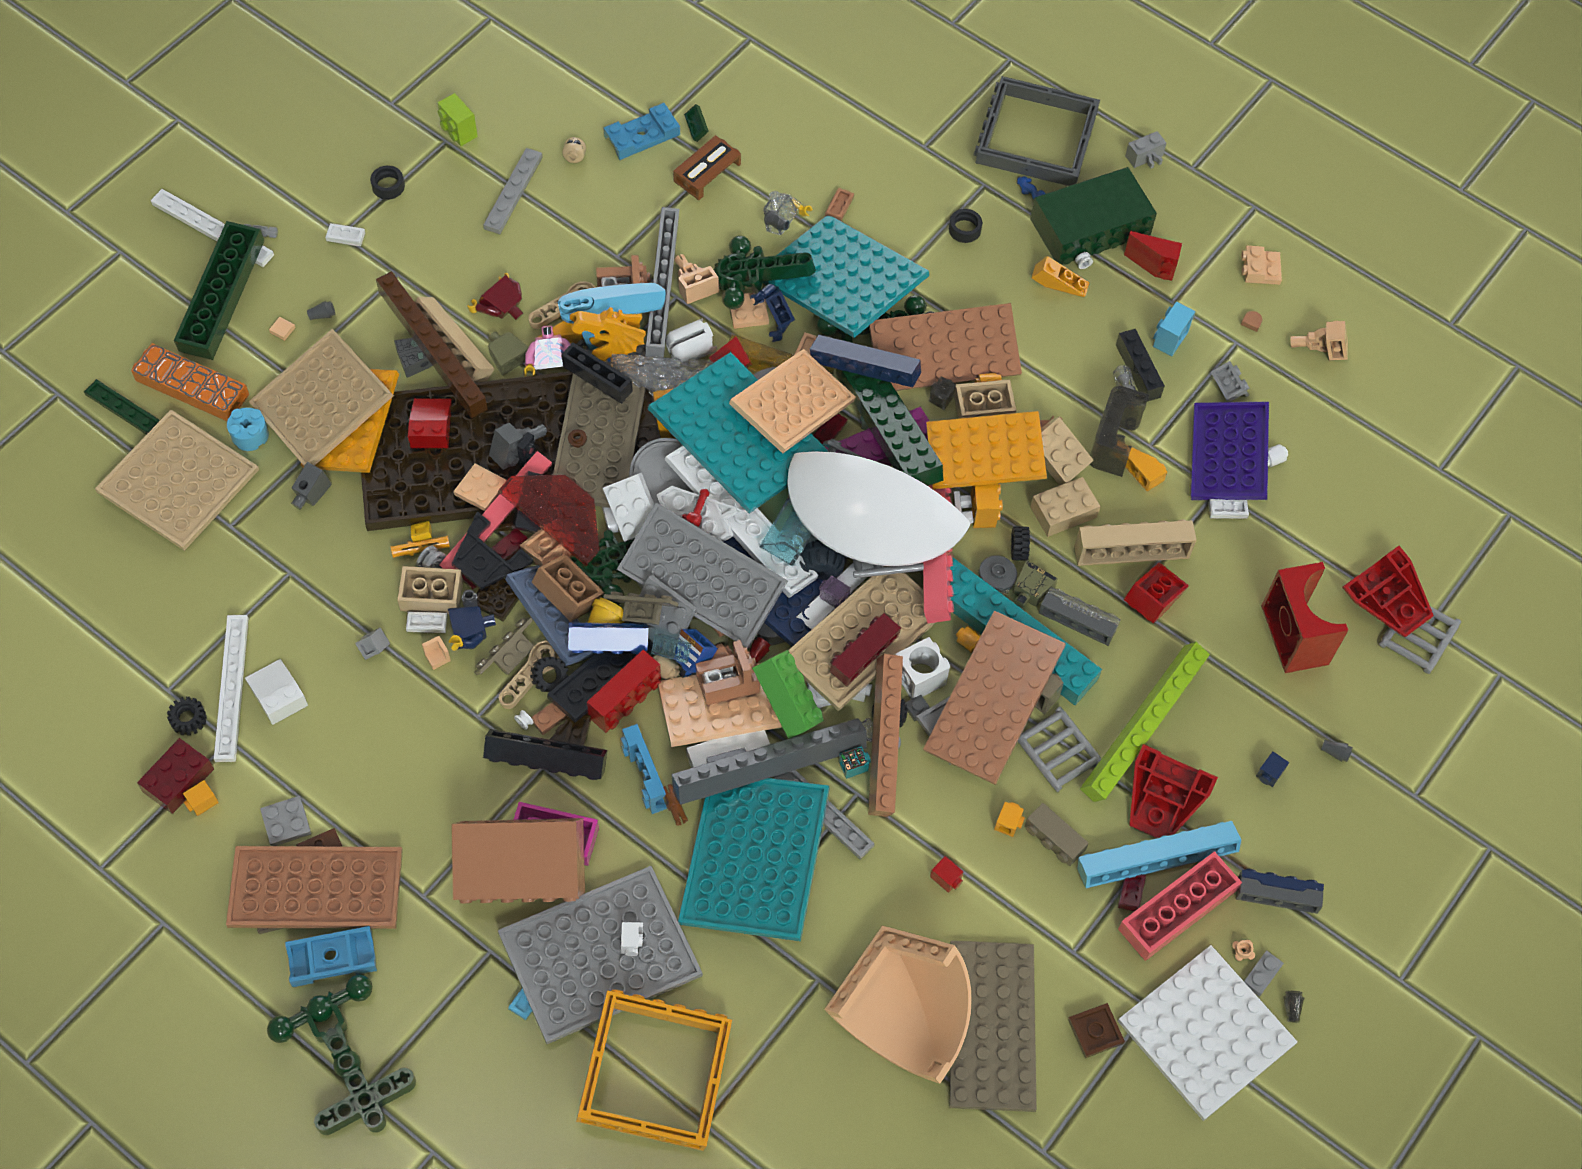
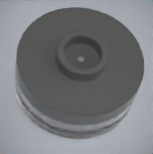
(998, 573)

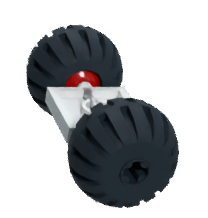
(821, 559)

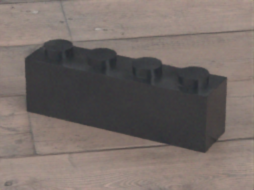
(1142, 368)
(597, 372)

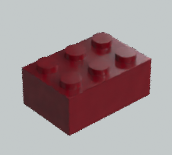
(174, 774)

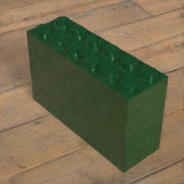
(1092, 215)

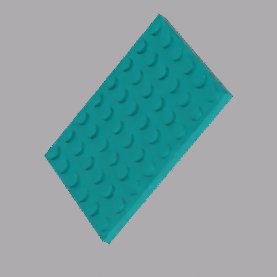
(852, 278)
(722, 438)
(756, 859)

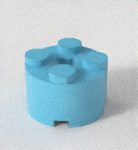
(247, 428)

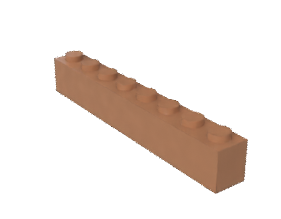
(885, 735)

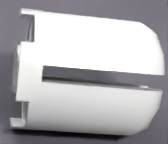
(691, 341)

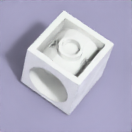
(923, 653)

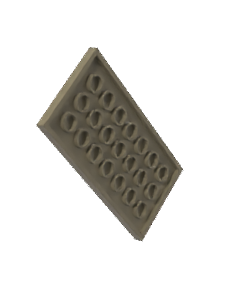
(610, 438)
(999, 1048)

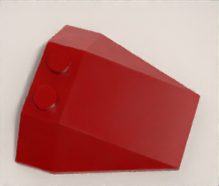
(1392, 593)
(1166, 793)

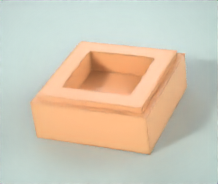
(282, 328)

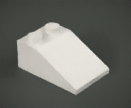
(276, 691)

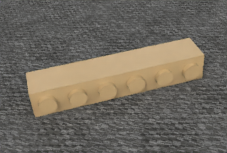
(456, 340)

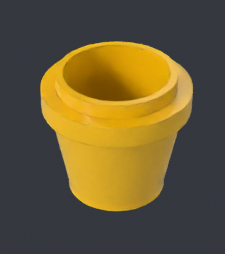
(605, 612)

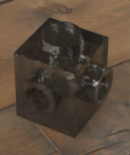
(942, 392)

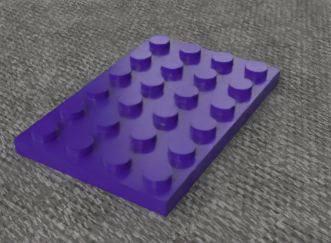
(1230, 451)

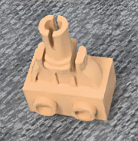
(694, 281)
(1329, 339)

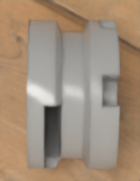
(430, 558)

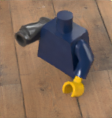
(468, 623)

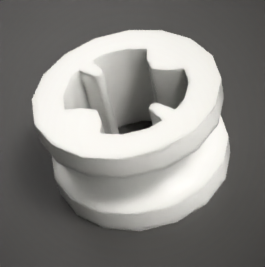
(1083, 260)
(523, 719)

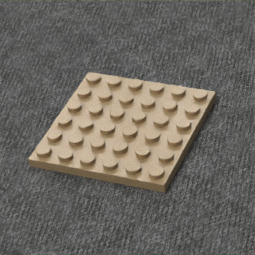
(321, 398)
(177, 479)

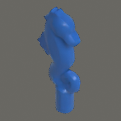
(1027, 187)

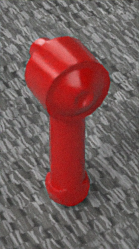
(695, 517)

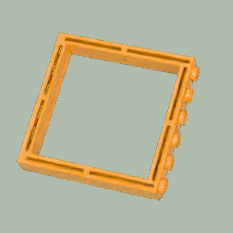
(678, 1014)

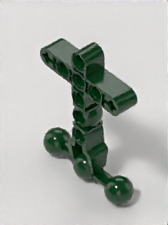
(320, 1009)

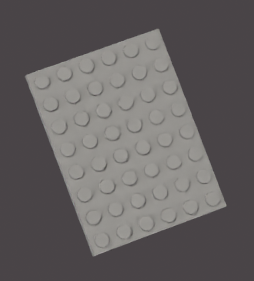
(574, 953)

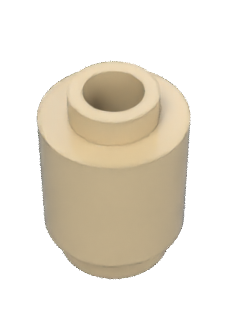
(668, 668)

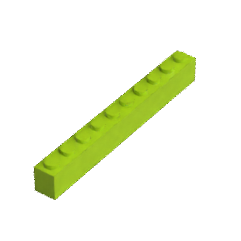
(1144, 722)

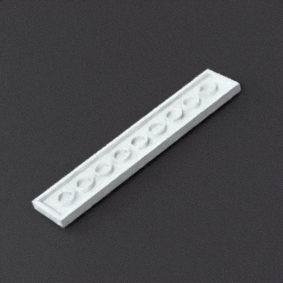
(746, 527)

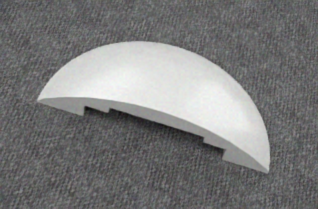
(871, 509)

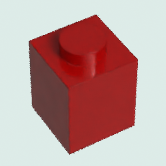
(947, 874)

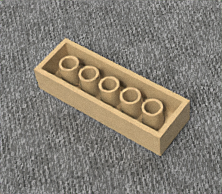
(1135, 542)

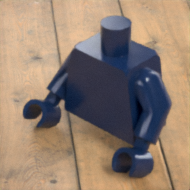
(778, 308)

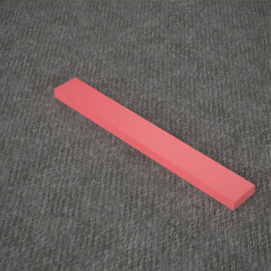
(500, 507)

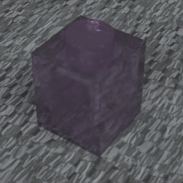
(834, 591)

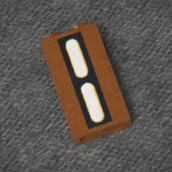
(705, 166)

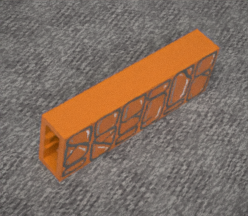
(189, 382)

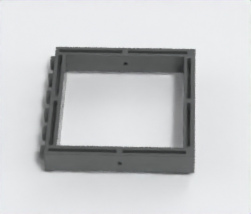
(1045, 96)

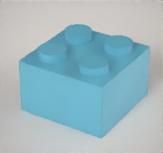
(1173, 328)

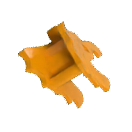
(620, 330)

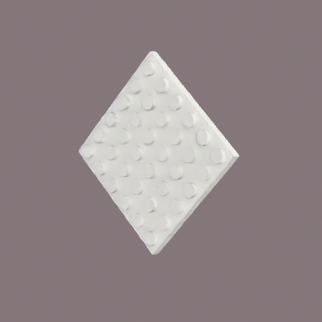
(1207, 1032)

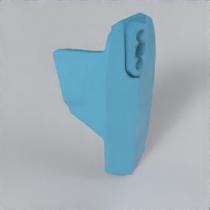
(627, 297)

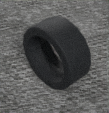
(390, 192)
(965, 236)

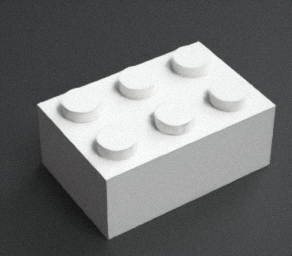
(630, 504)

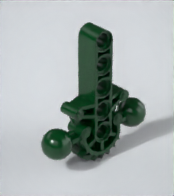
(738, 271)
(602, 574)

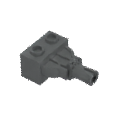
(505, 443)

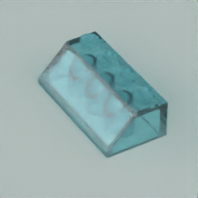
(786, 535)

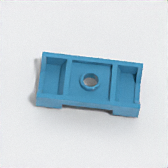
(657, 125)
(636, 749)
(353, 955)

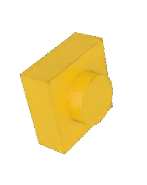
(421, 531)

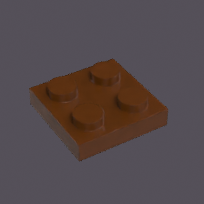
(1096, 1030)

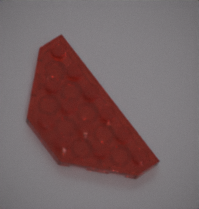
(558, 509)

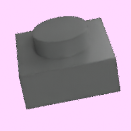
(916, 706)

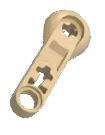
(554, 306)
(524, 674)

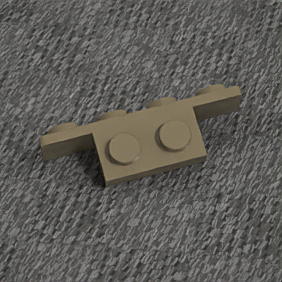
(641, 609)
(510, 651)

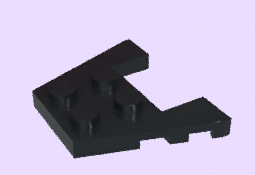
(480, 562)

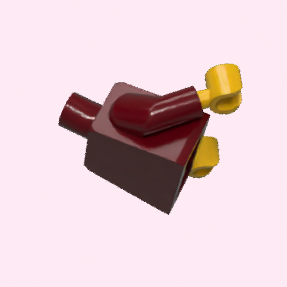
(500, 299)

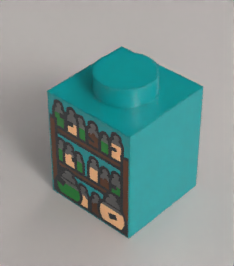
(854, 762)

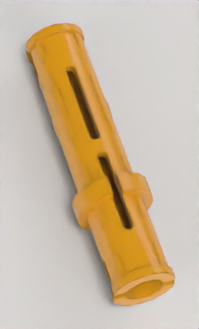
(397, 550)

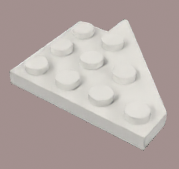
(713, 513)

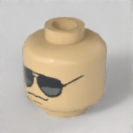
(574, 150)

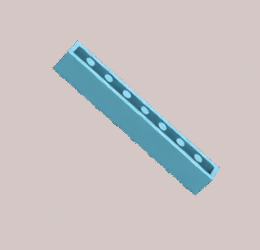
(1158, 854)

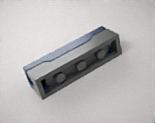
(1280, 891)

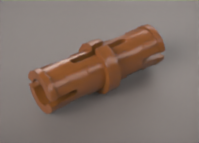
(674, 806)

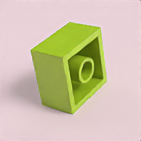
(457, 119)

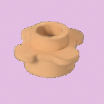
(1244, 944)

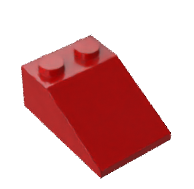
(1154, 254)
(429, 423)
(1155, 592)

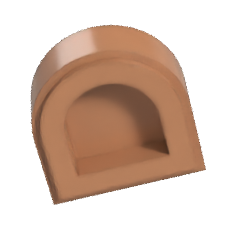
(1252, 320)

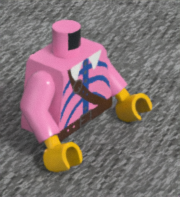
(545, 351)

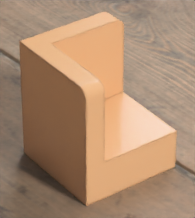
(436, 652)

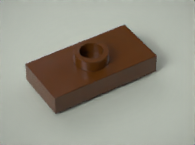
(326, 839)

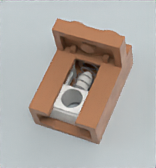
(623, 275)
(728, 676)

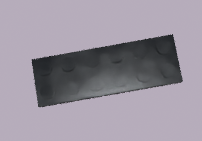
(587, 680)

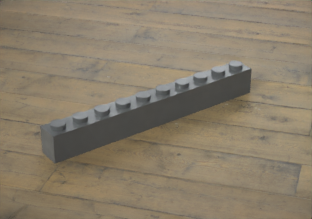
(768, 761)

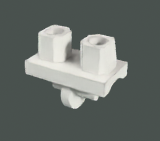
(964, 501)

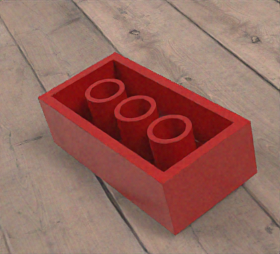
(624, 691)

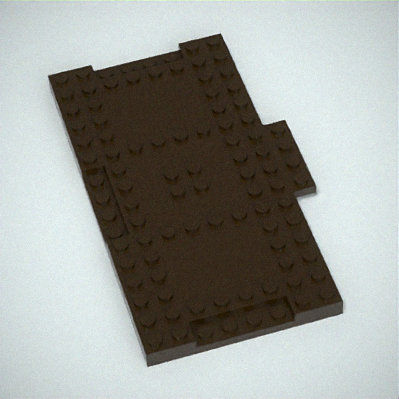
(420, 483)

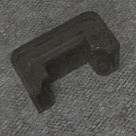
(1122, 410)

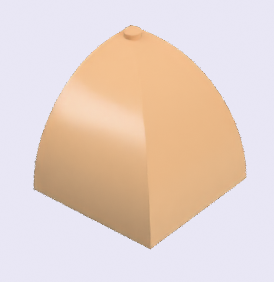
(907, 1002)

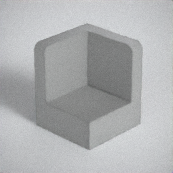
(372, 643)

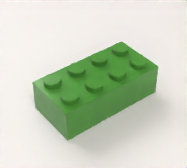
(788, 694)

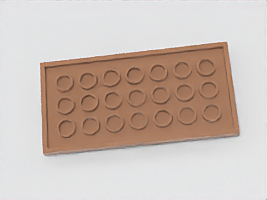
(953, 343)
(994, 697)
(314, 887)

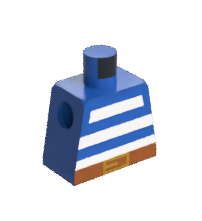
(700, 650)

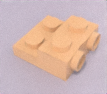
(1261, 265)
(543, 548)

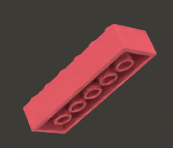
(1179, 906)

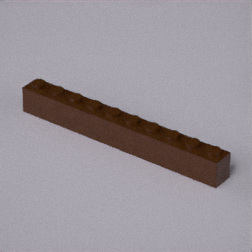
(431, 344)

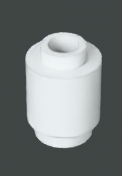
(1277, 455)

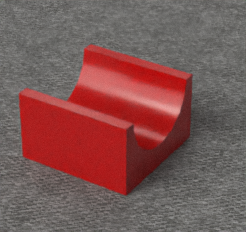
(1299, 634)

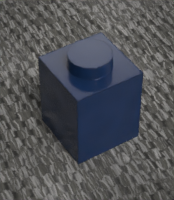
(1272, 769)

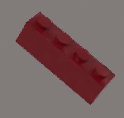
(864, 649)

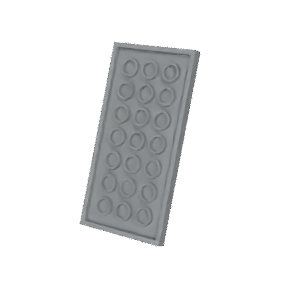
(722, 583)

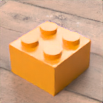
(986, 505)

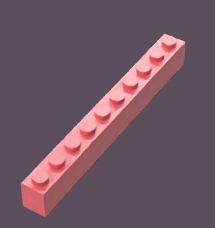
(937, 581)

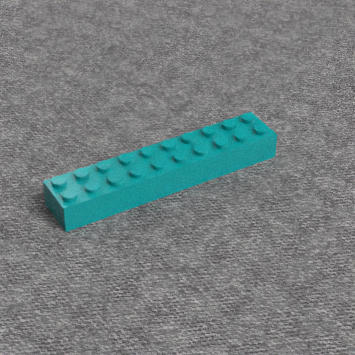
(977, 600)

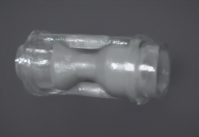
(1123, 375)

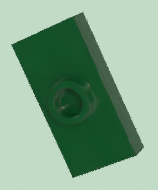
(696, 123)

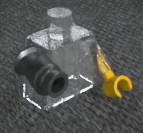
(781, 211)

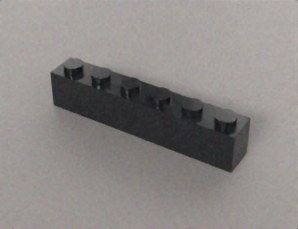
(545, 754)

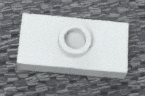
(345, 234)
(1228, 509)
(426, 622)

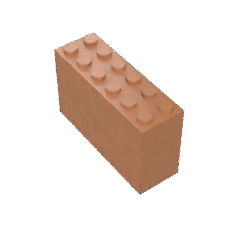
(518, 860)

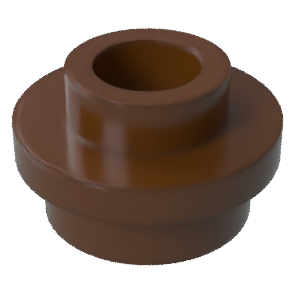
(577, 442)

